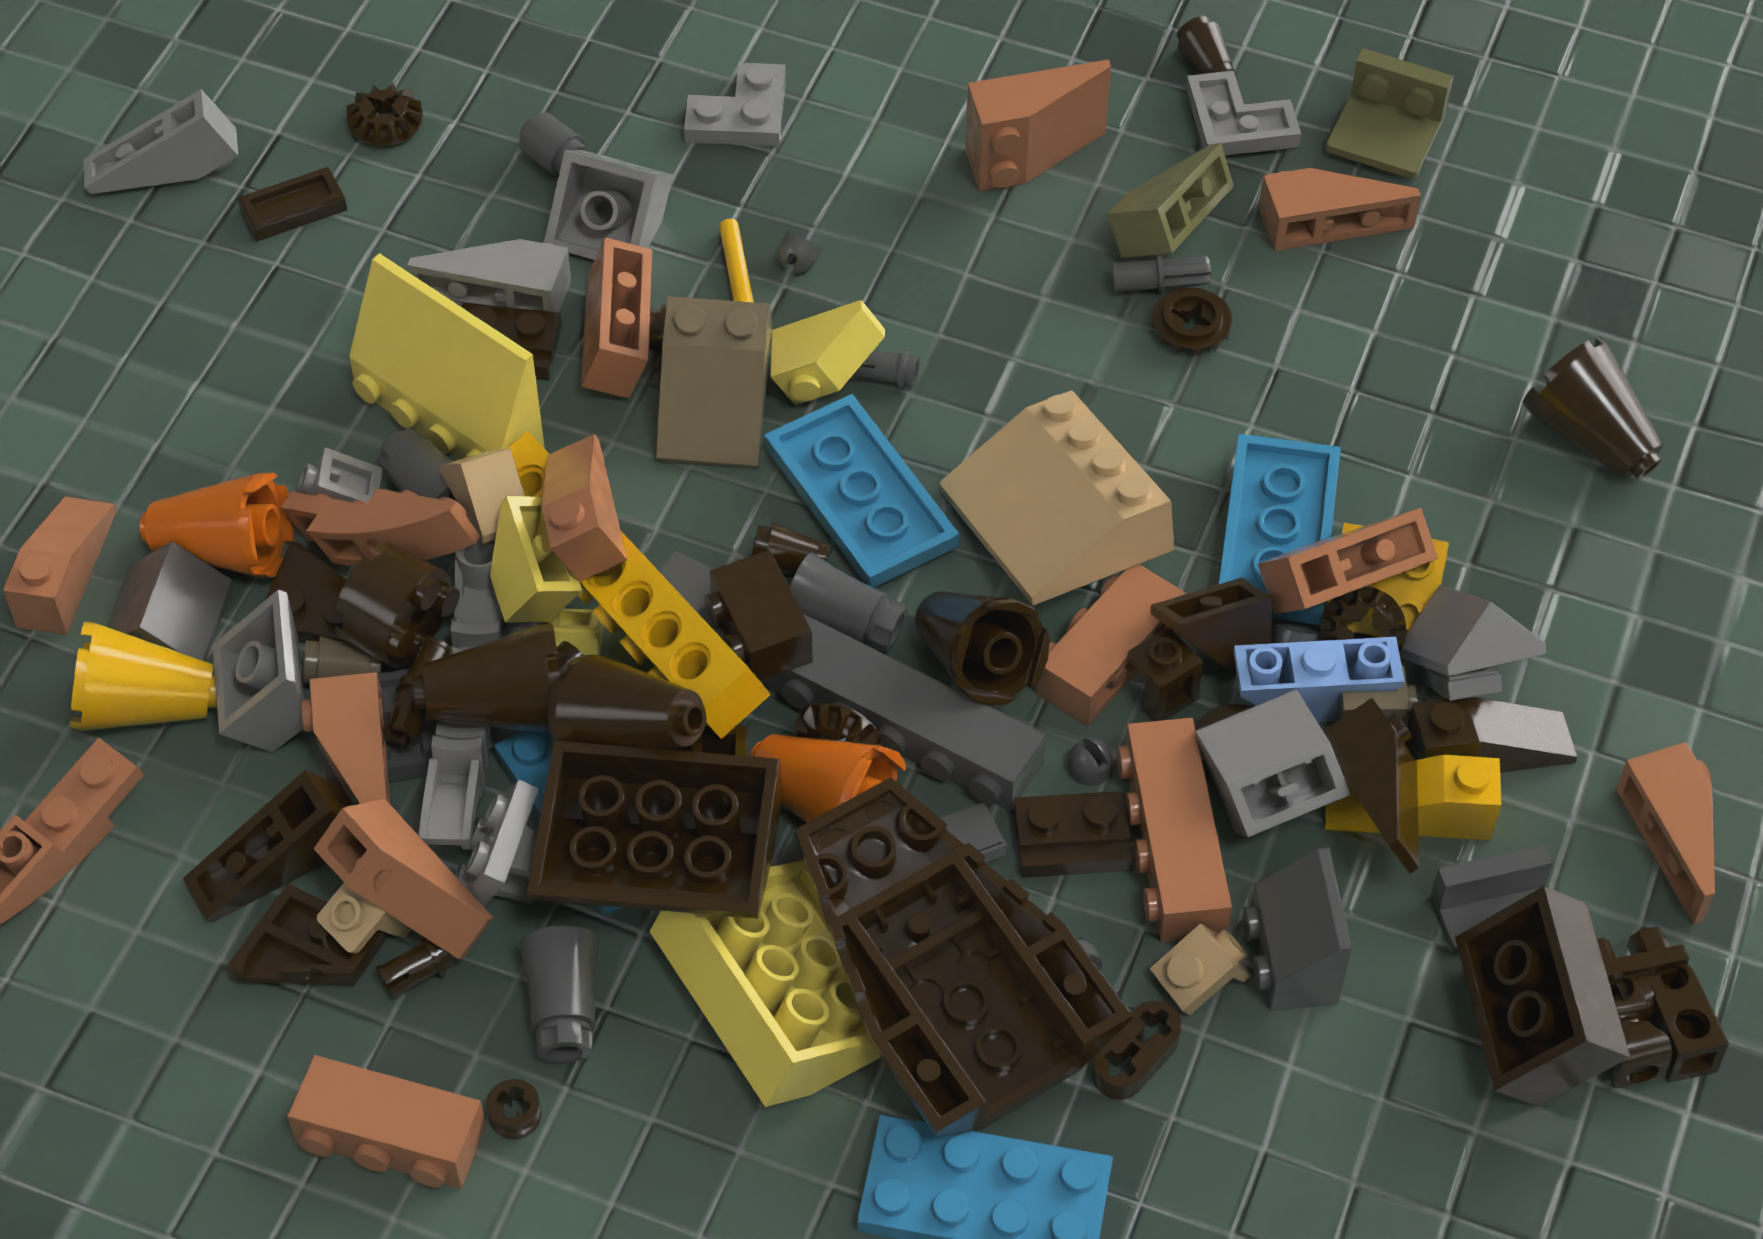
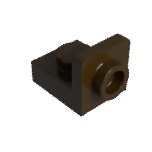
(1170, 674)

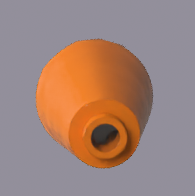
(225, 524)
(826, 772)

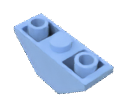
(1318, 671)

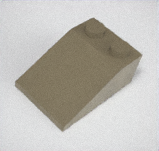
(713, 382)

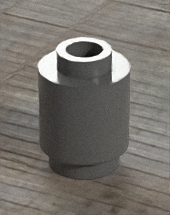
(546, 139)

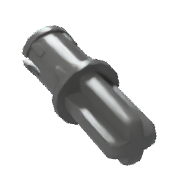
(1161, 273)

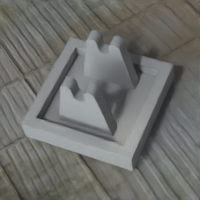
(502, 848)

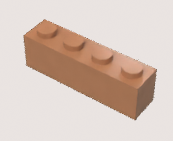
(1174, 827)

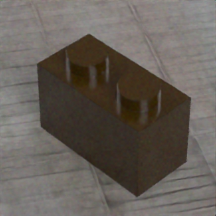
(759, 615)

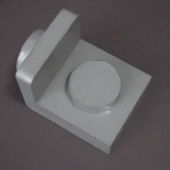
(340, 477)

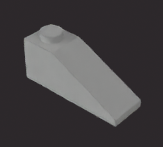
(167, 149)
(499, 274)

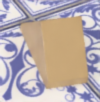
(481, 485)

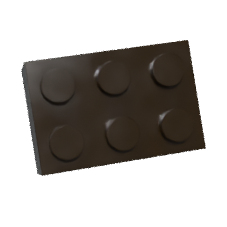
(1541, 997)

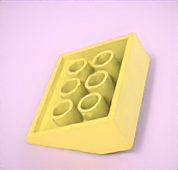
(441, 367)
(772, 988)

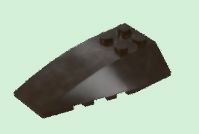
(952, 964)

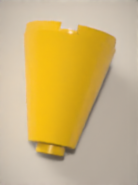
(136, 682)

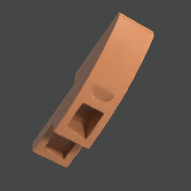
(354, 528)
(62, 827)

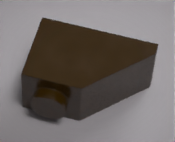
(1219, 618)

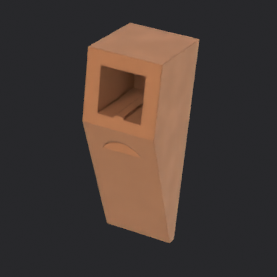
(401, 875)

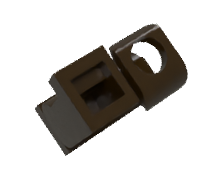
(1663, 990)

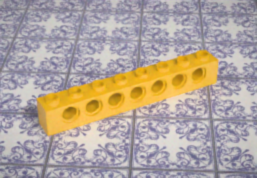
(658, 620)

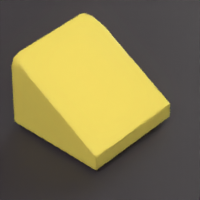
(580, 629)

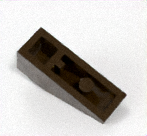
(1491, 729)
(1381, 774)
(268, 847)

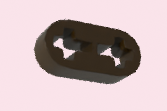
(1146, 1057)

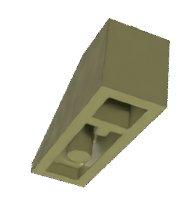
(1170, 205)

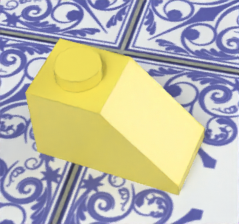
(823, 351)
(524, 570)

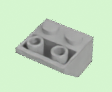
(1271, 764)

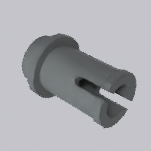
(891, 368)

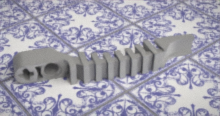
(462, 750)

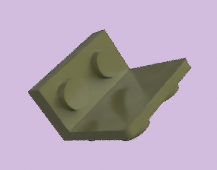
(1391, 114)

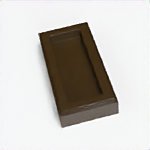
(292, 204)

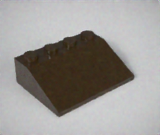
(656, 829)

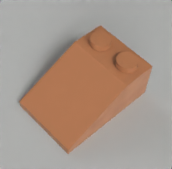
(1033, 121)

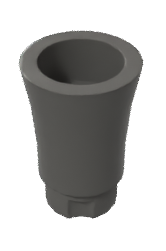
(415, 464)
(847, 604)
(561, 990)

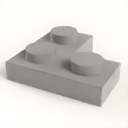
(747, 118)
(1239, 126)

